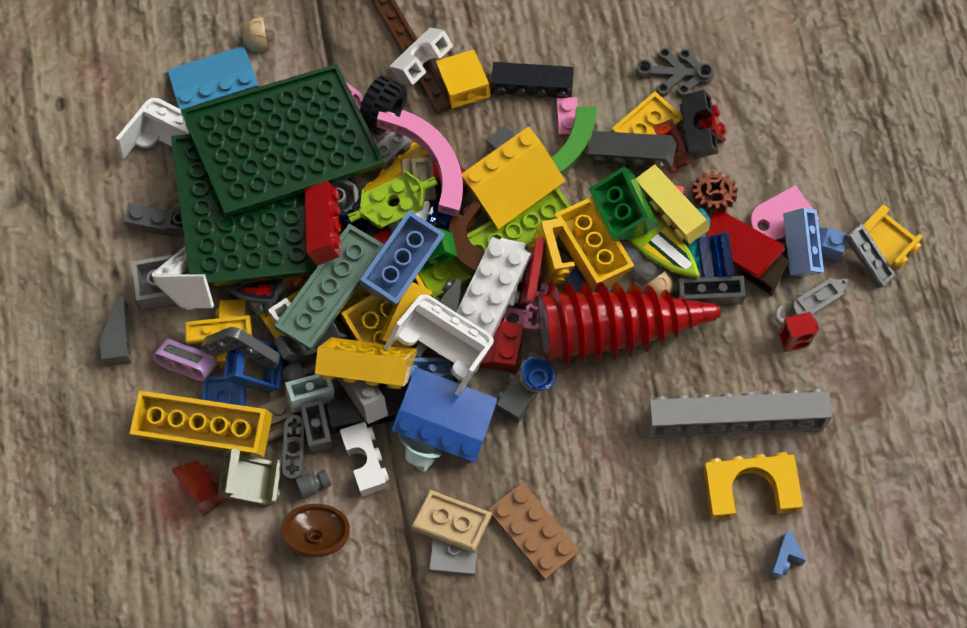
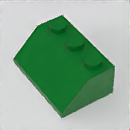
(623, 206)

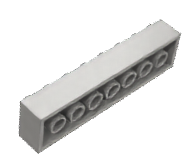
(738, 414)

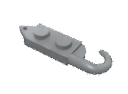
(817, 298)

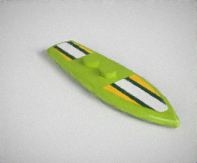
(666, 250)

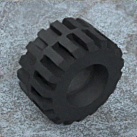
(383, 96)

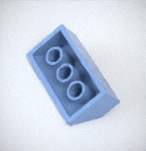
(401, 258)

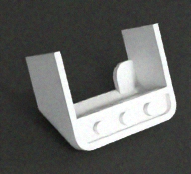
(151, 123)
(184, 289)
(444, 333)

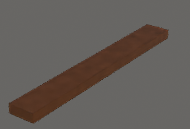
(404, 38)

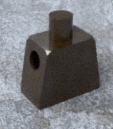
(771, 277)

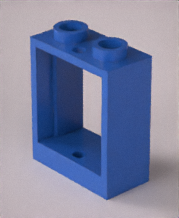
(234, 372)

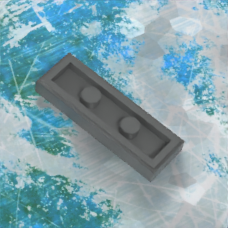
(870, 255)

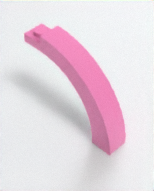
(438, 148)

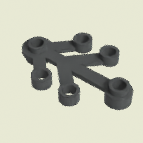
(677, 71)

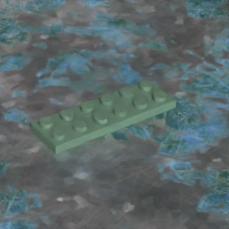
(329, 289)

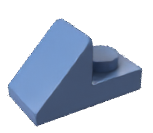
(788, 550)

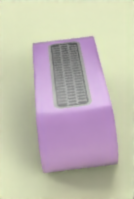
(184, 360)

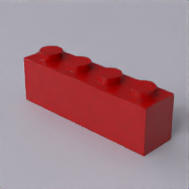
(322, 223)

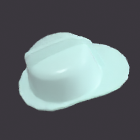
(419, 453)

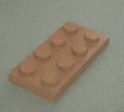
(534, 531)

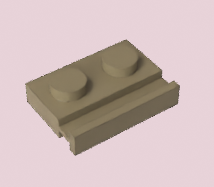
(421, 169)

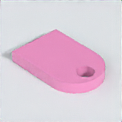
(772, 212)

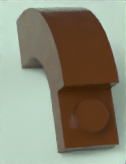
(467, 254)

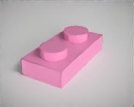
(566, 115)

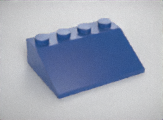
(442, 418)

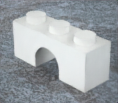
(429, 45)
(359, 441)

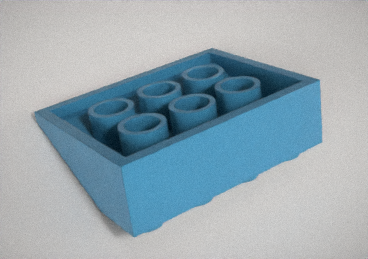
(212, 78)

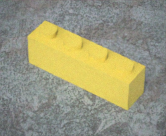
(672, 205)

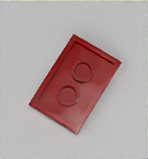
(531, 274)

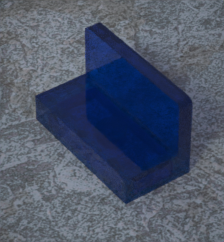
(716, 255)

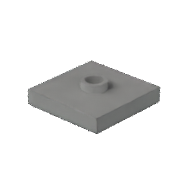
(452, 559)

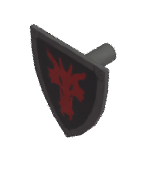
(259, 292)

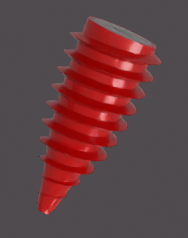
(613, 320)

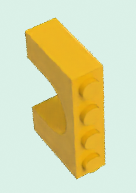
(777, 470)

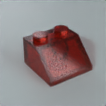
(199, 485)

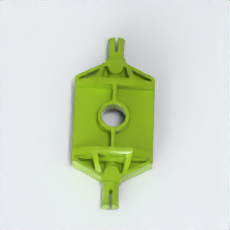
(405, 188)

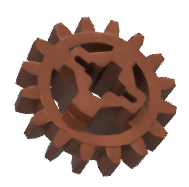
(715, 192)

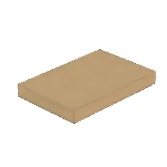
(452, 521)

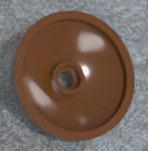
(315, 530)

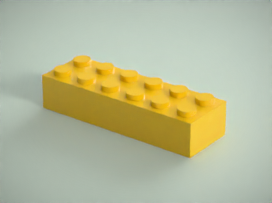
(201, 423)

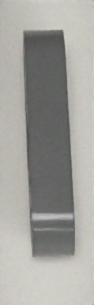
(300, 431)

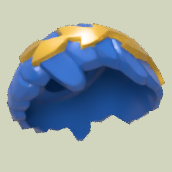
(537, 374)

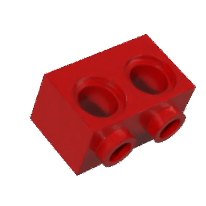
(798, 331)

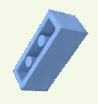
(803, 242)

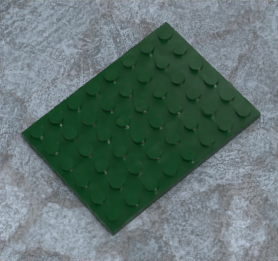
(281, 139)
(244, 246)

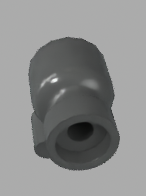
(309, 484)

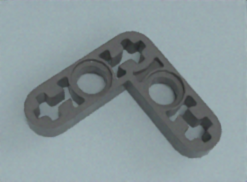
(236, 338)

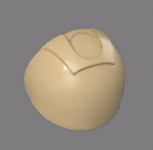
(254, 36)
(662, 282)

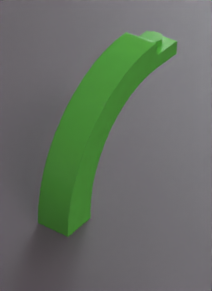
(578, 139)

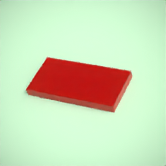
(749, 247)

